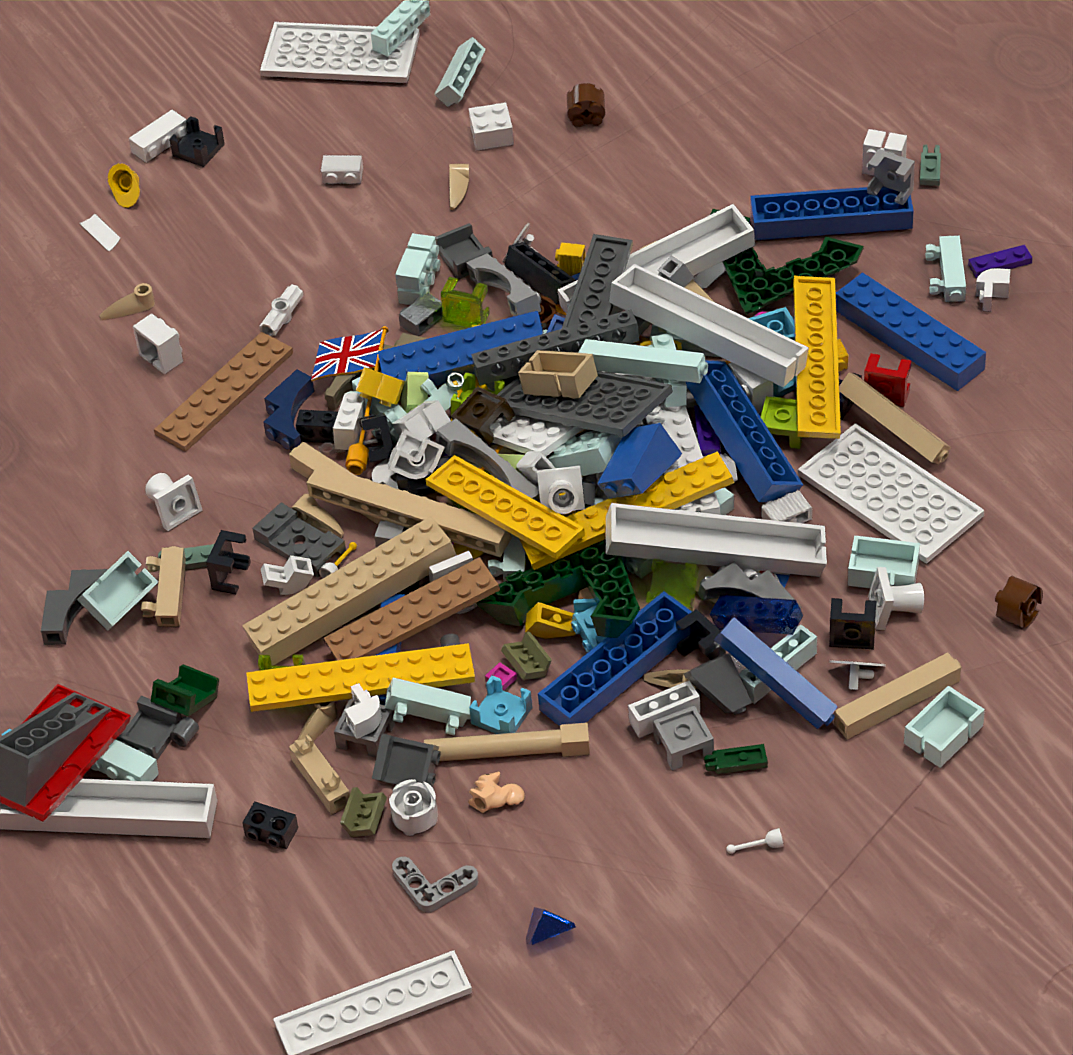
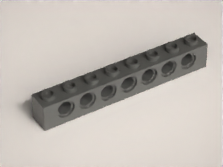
(510, 358)

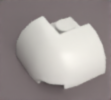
(414, 456)

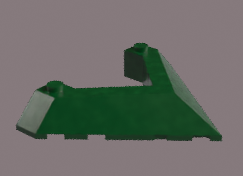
(761, 286)
(587, 568)

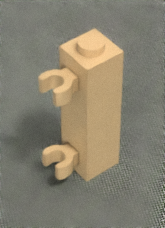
(169, 587)
(319, 774)

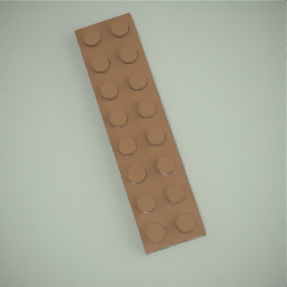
(223, 391)
(413, 612)

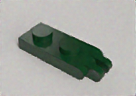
(737, 759)

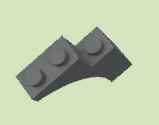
(732, 581)
(63, 606)

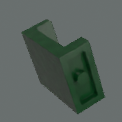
(186, 692)

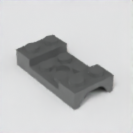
(283, 528)

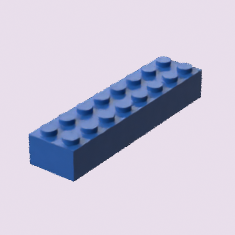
(828, 213)
(910, 331)
(453, 350)
(744, 434)
(615, 663)

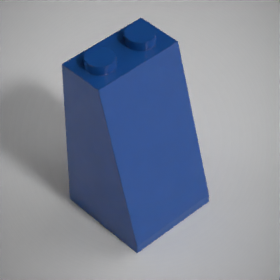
(638, 461)

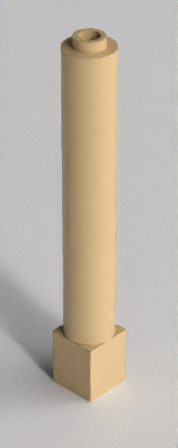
(569, 739)

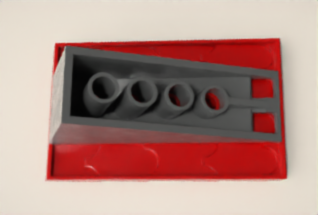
(55, 750)

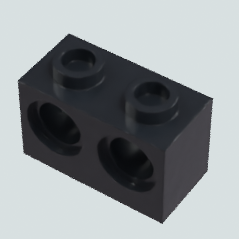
(316, 426)
(270, 825)

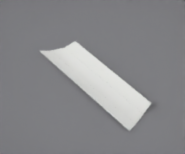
(101, 232)
(709, 275)

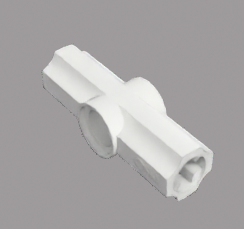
(281, 310)

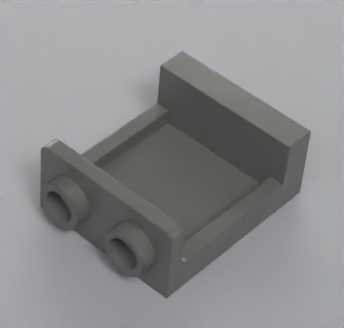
(460, 247)
(150, 728)
(405, 760)

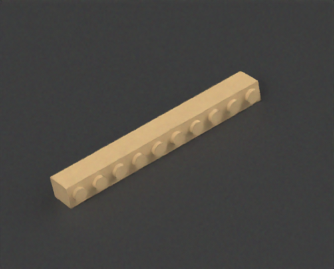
(406, 509)

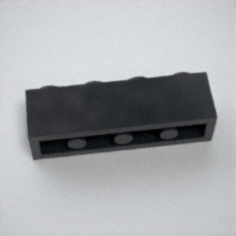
(536, 270)

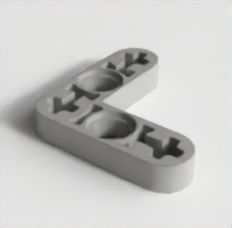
(433, 891)

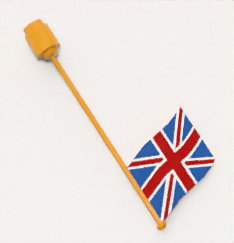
(345, 357)

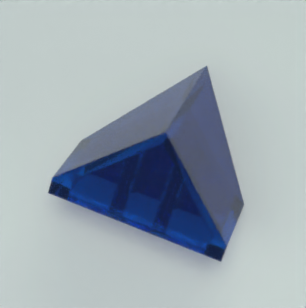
(546, 925)

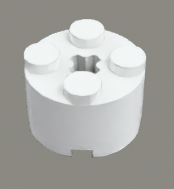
(413, 807)

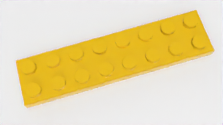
(505, 506)

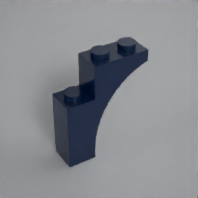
(283, 406)

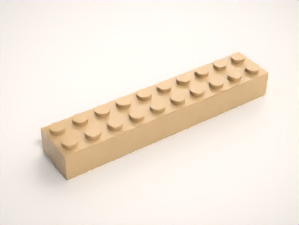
(349, 591)

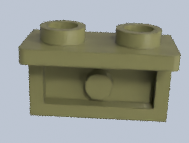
(527, 657)
(362, 812)

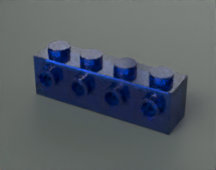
(758, 614)

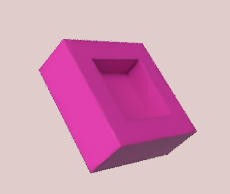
(504, 673)

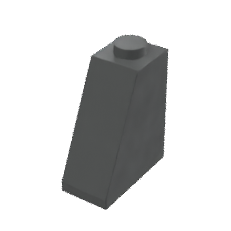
(721, 684)

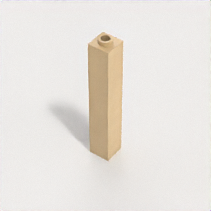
(894, 418)
(305, 460)
(897, 695)

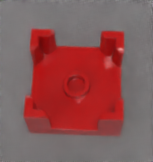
(887, 381)

